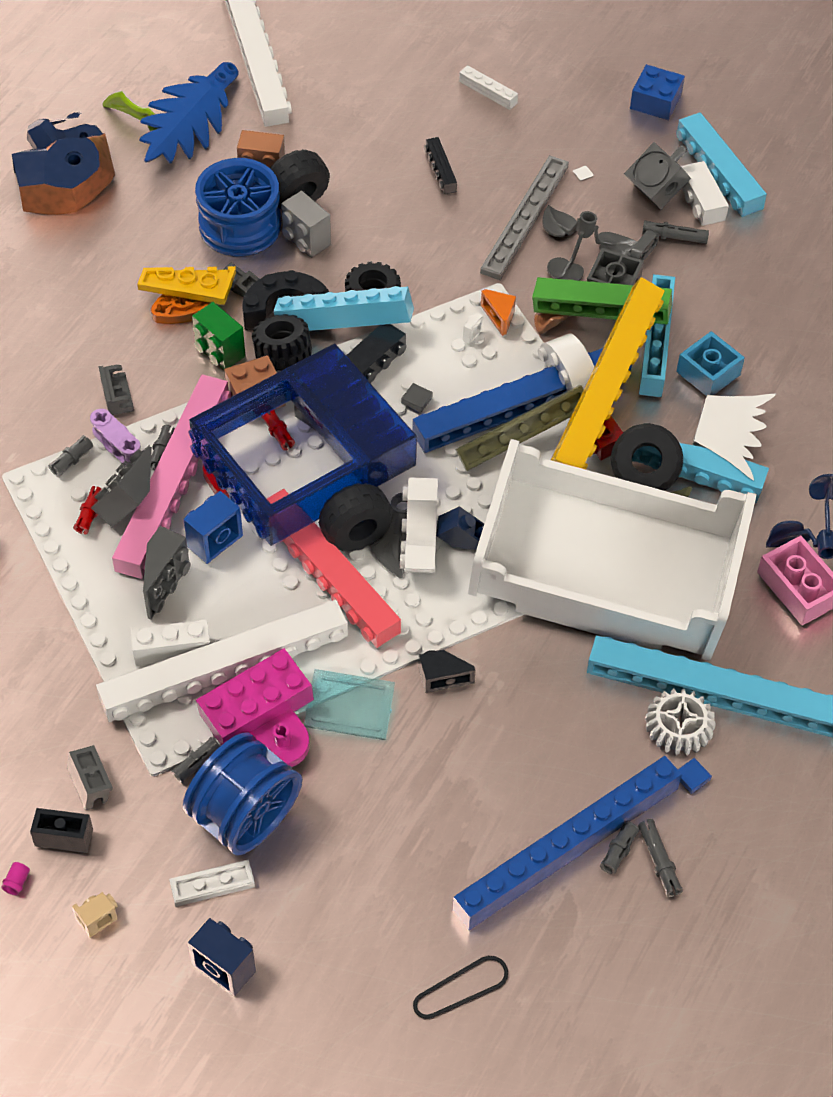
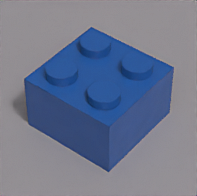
(657, 92)
(213, 527)

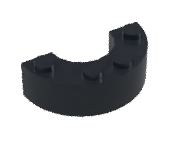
(264, 293)

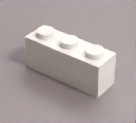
(704, 194)
(167, 641)

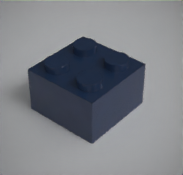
(222, 956)

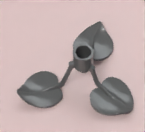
(559, 224)

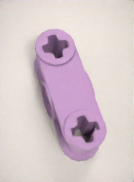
(113, 435)

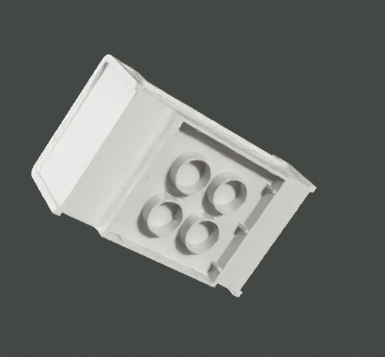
(611, 553)

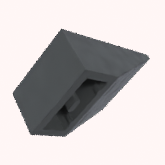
(125, 489)
(164, 566)

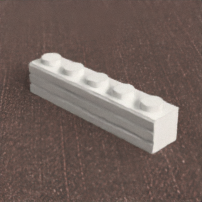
(488, 87)

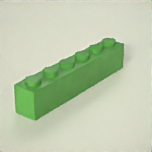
(589, 299)

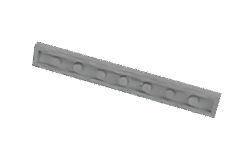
(524, 218)

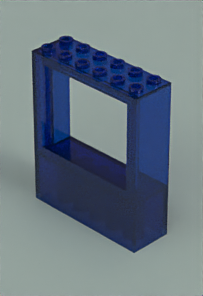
(342, 410)

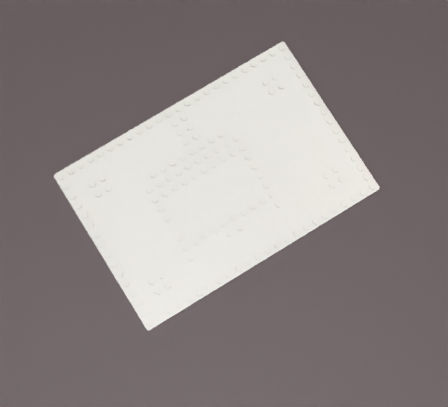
(263, 582)

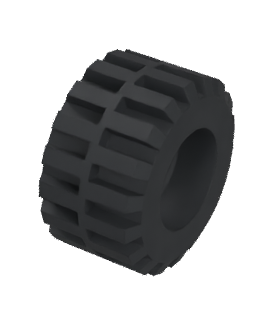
(371, 276)
(283, 340)

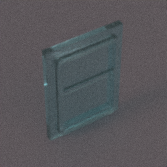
(350, 704)

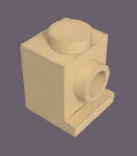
(96, 913)

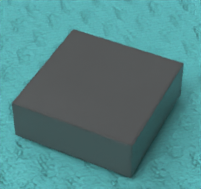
(417, 397)

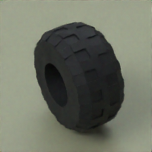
(301, 172)
(648, 435)
(355, 517)

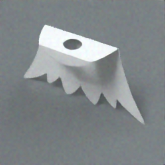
(727, 427)

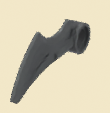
(388, 547)

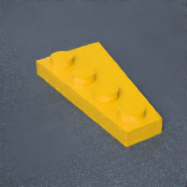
(199, 285)

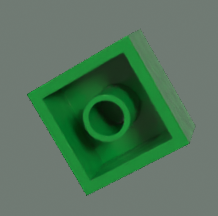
(218, 336)

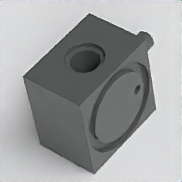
(658, 174)
(616, 268)

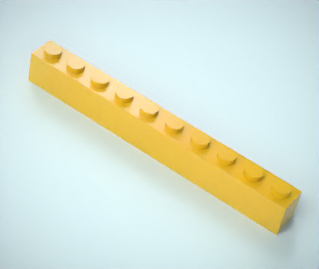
(609, 374)

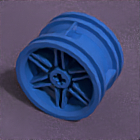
(238, 206)
(242, 793)

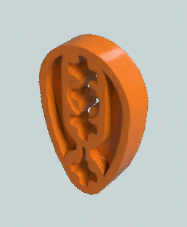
(173, 311)

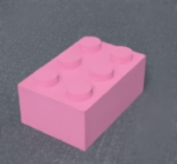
(799, 579)

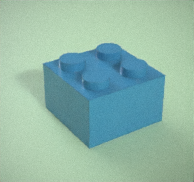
(710, 364)

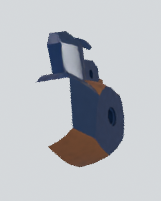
(63, 167)

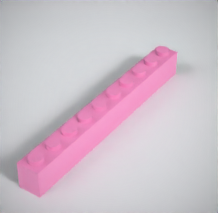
(167, 482)

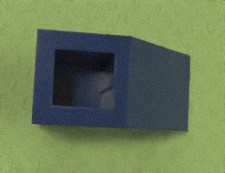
(459, 529)

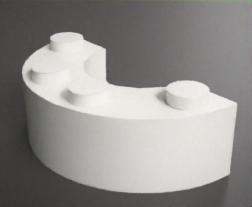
(569, 358)
(420, 526)

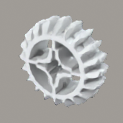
(695, 719)

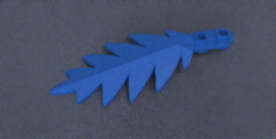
(188, 113)

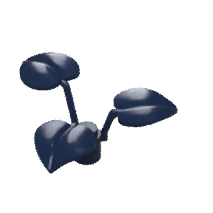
(786, 531)

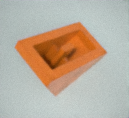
(499, 308)

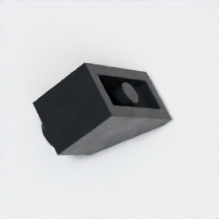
(444, 670)

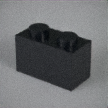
(61, 830)

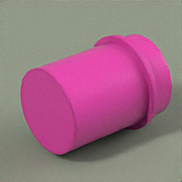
(15, 878)

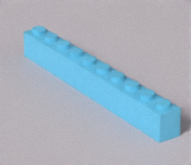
(718, 686)

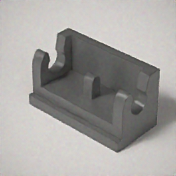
(116, 390)
(88, 776)

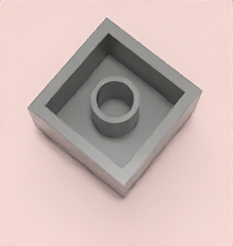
(306, 224)

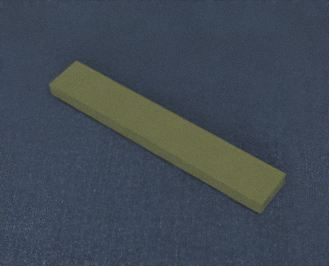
(519, 429)

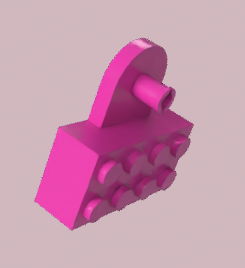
(264, 705)

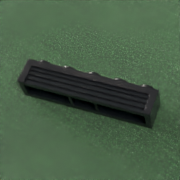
(440, 165)

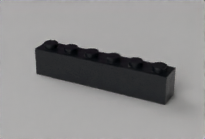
(373, 355)

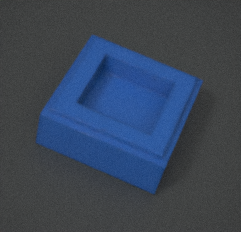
(694, 775)

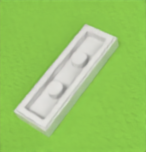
(212, 883)

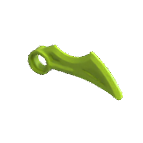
(122, 103)

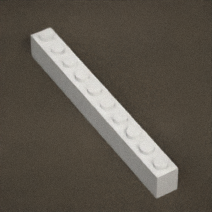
(259, 62)
(220, 660)

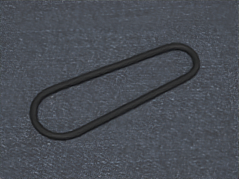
(425, 1016)

